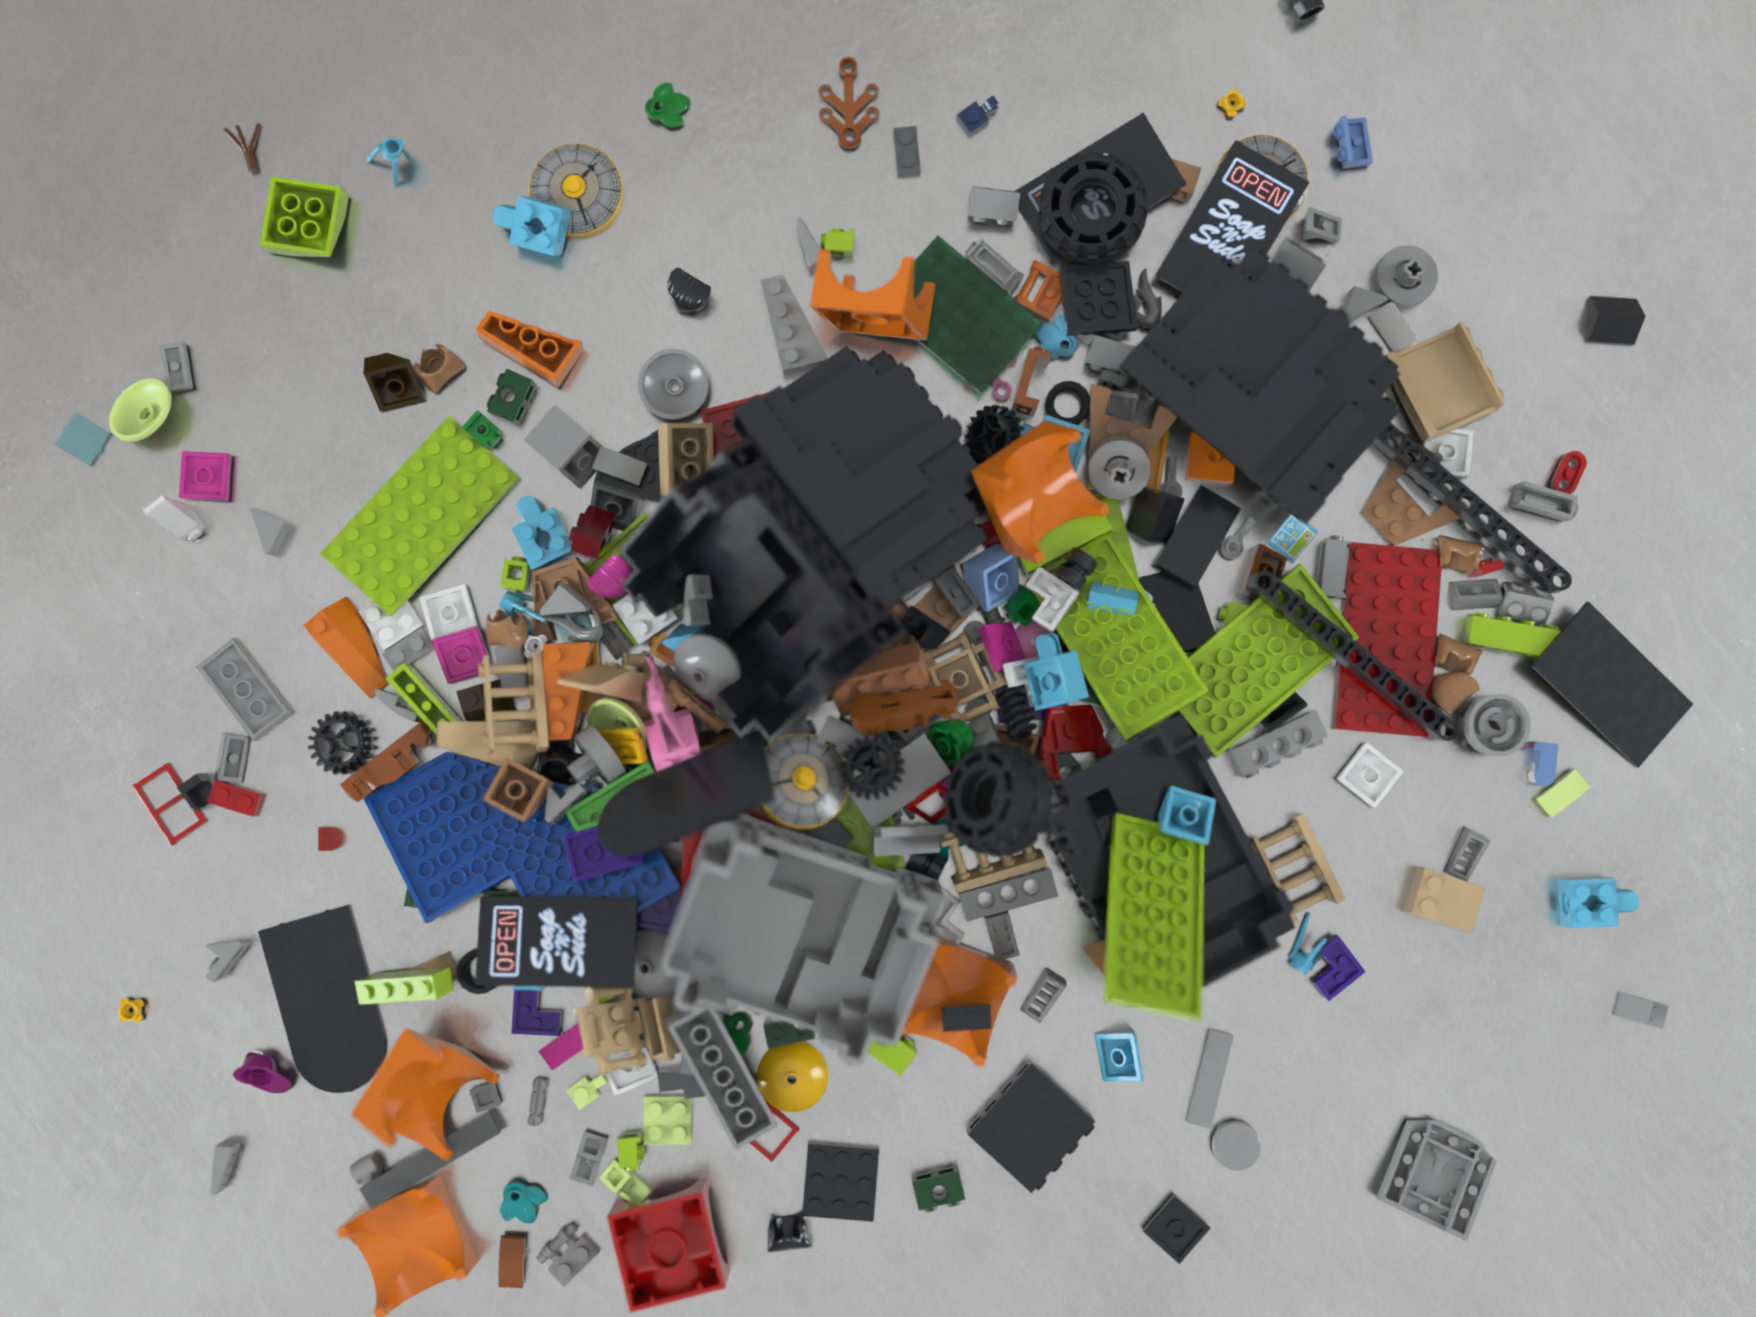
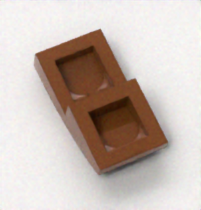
(511, 1261)

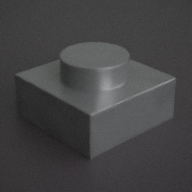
(485, 1097)

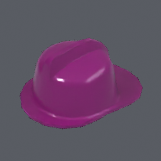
(261, 1073)

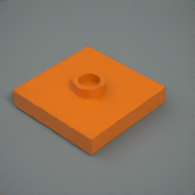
(1206, 463)

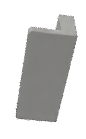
(907, 839)

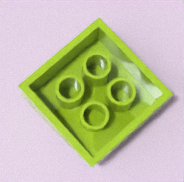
(302, 218)

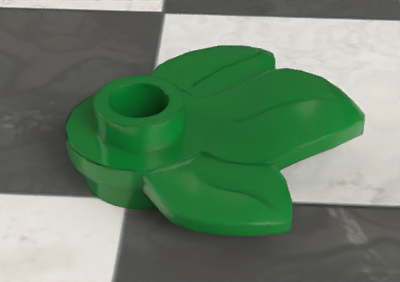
(670, 103)
(739, 1037)

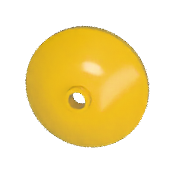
(798, 1060)

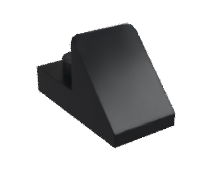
(926, 630)
(1103, 808)

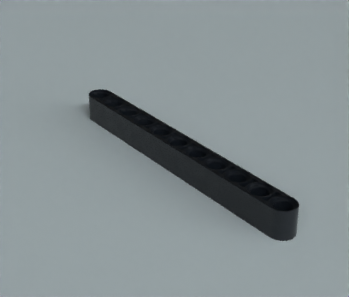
(1477, 507)
(1363, 661)

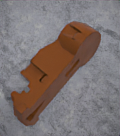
(902, 711)
(388, 764)

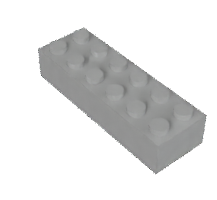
(722, 1074)

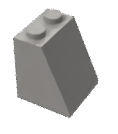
(1300, 261)
(565, 445)

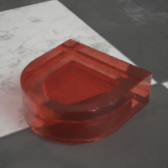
(329, 838)

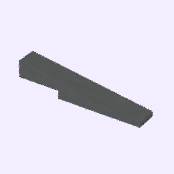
(427, 1162)

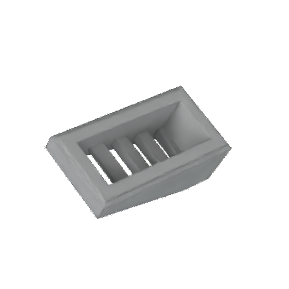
(808, 244)
(1459, 850)
(1048, 975)
(223, 1162)

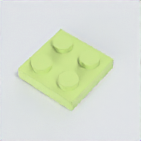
(667, 1120)

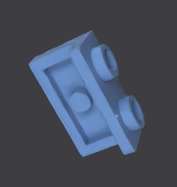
(1353, 142)

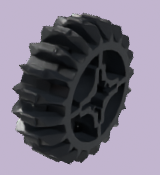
(985, 429)
(335, 751)
(882, 769)

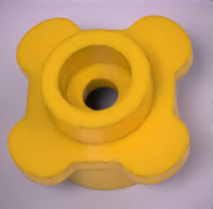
(1236, 97)
(124, 1010)

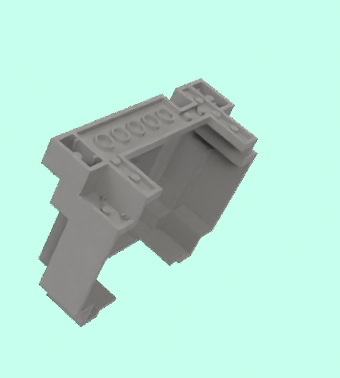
(825, 956)

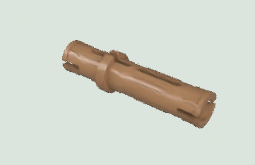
(691, 702)

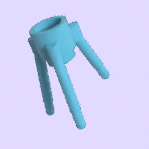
(391, 150)
(513, 603)
(1304, 961)

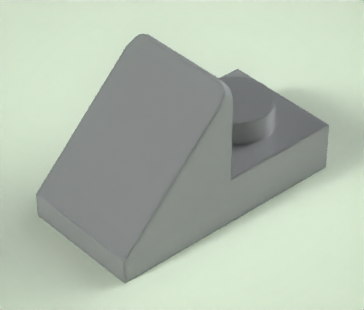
(1321, 225)
(558, 805)
(228, 953)
(1641, 1010)

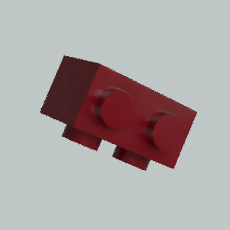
(592, 531)

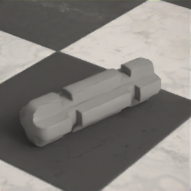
(537, 1101)

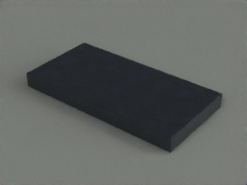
(1197, 536)

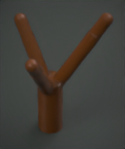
(247, 151)

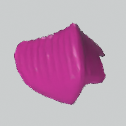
(610, 577)

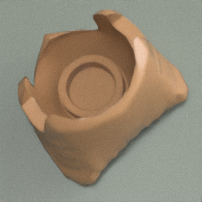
(438, 367)
(1459, 554)
(507, 631)
(1456, 655)
(1452, 690)

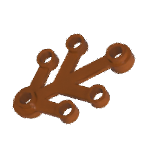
(849, 107)

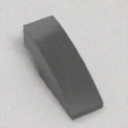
(673, 1080)

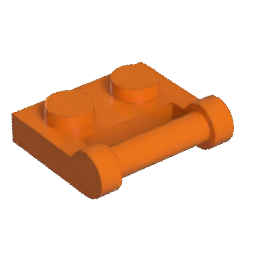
(1048, 294)

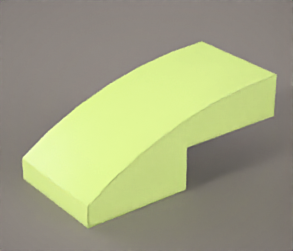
(1563, 793)
(625, 1183)

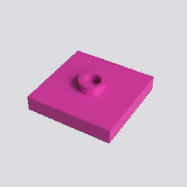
(205, 476)
(1001, 644)
(460, 653)

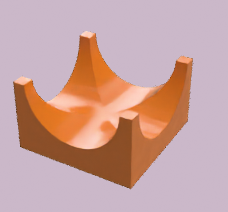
(878, 312)
(1034, 489)
(960, 979)
(415, 1088)
(411, 1243)

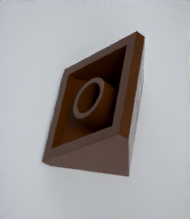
(1262, 559)

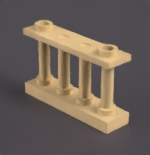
(536, 713)
(1309, 848)
(990, 872)

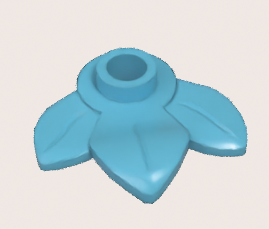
(1053, 336)

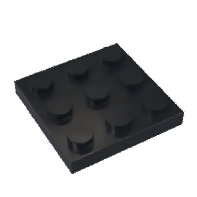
(1097, 298)
(840, 1181)

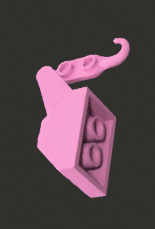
(673, 734)

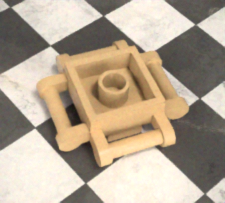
(966, 675)
(612, 1028)

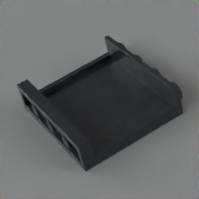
(1031, 1127)

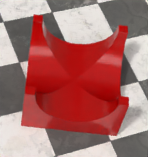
(667, 1248)

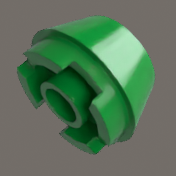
(951, 740)

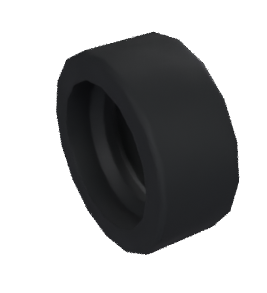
(1068, 386)
(463, 977)

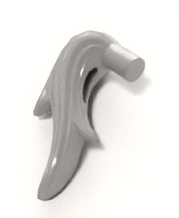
(1152, 304)
(578, 632)

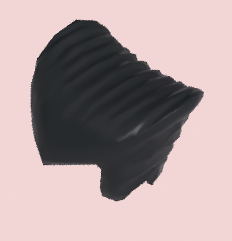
(687, 291)
(553, 764)
(788, 1234)

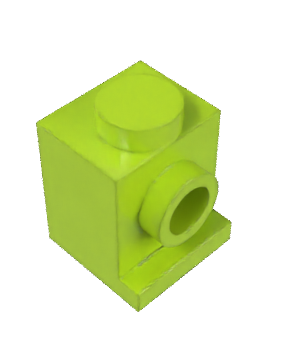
(838, 242)
(509, 580)
(630, 1151)

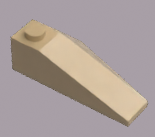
(467, 740)

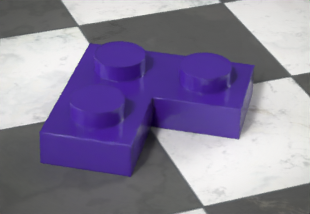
(1342, 971)
(530, 1020)

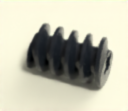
(1015, 713)

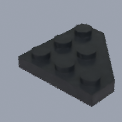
(648, 452)

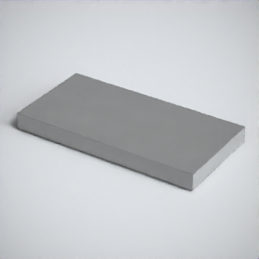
(244, 689)
(922, 770)

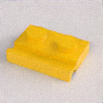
(626, 744)

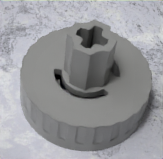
(1421, 268)
(1135, 469)
(1479, 731)
(596, 758)

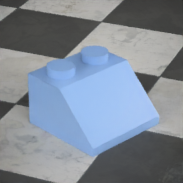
(992, 576)

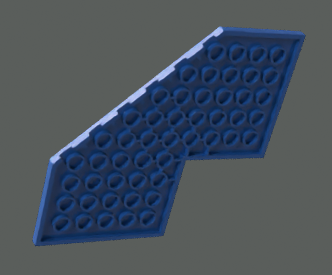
(461, 846)

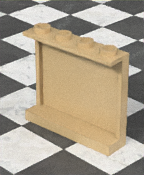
(1445, 383)

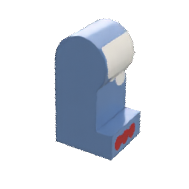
(1543, 763)

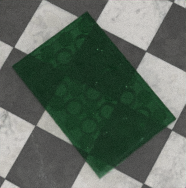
(972, 319)

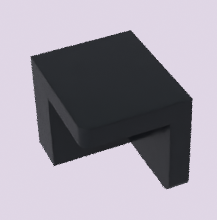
(196, 791)

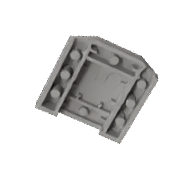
(1438, 1176)

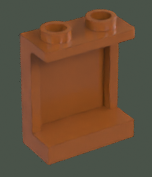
(1023, 404)

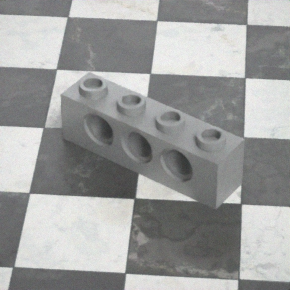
(1242, 754)
(1044, 890)

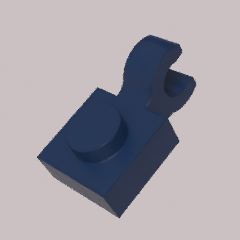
(975, 116)

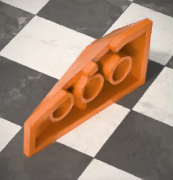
(346, 640)

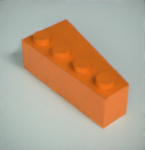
(537, 350)
(564, 702)

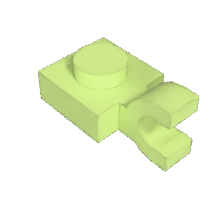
(586, 1090)

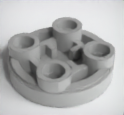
(1236, 1145)

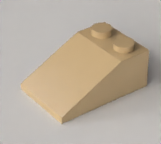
(608, 680)
(1444, 899)

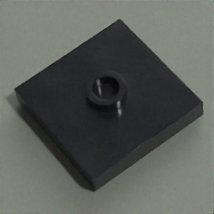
(1176, 1229)

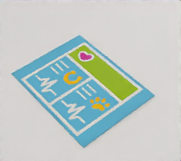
(1292, 538)

